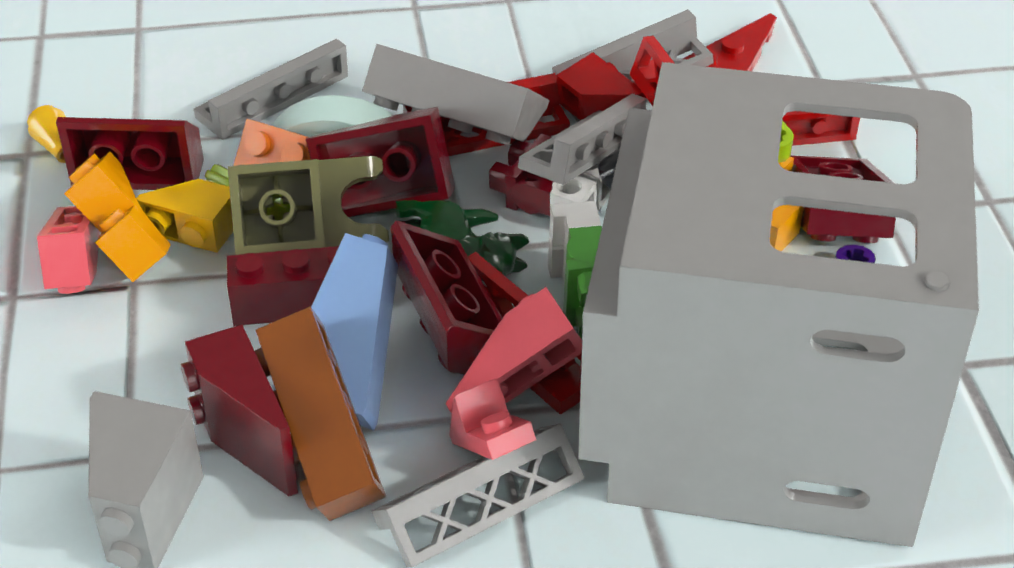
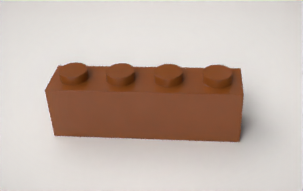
(319, 415)

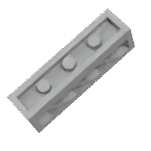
(674, 34)
(275, 89)
(581, 144)
(465, 481)

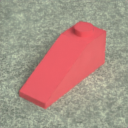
(68, 251)
(524, 347)

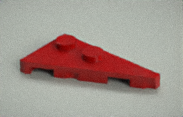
(743, 47)

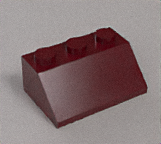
(149, 150)
(275, 283)
(445, 294)

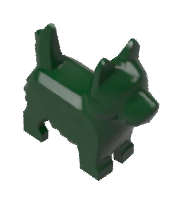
(455, 222)

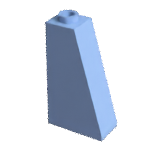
(357, 315)

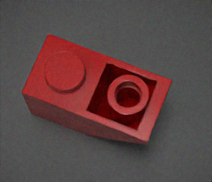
(593, 86)

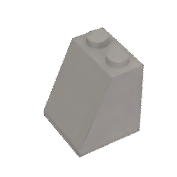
(140, 476)

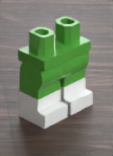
(572, 253)

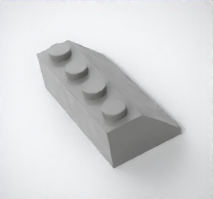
(459, 94)

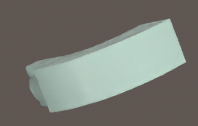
(328, 114)

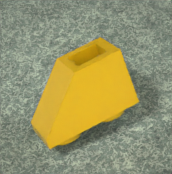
(191, 213)

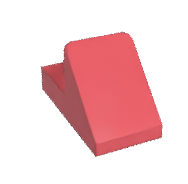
(484, 424)

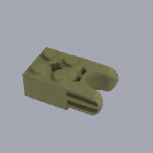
(315, 201)

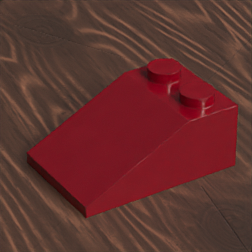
(412, 156)
(827, 224)
(239, 405)

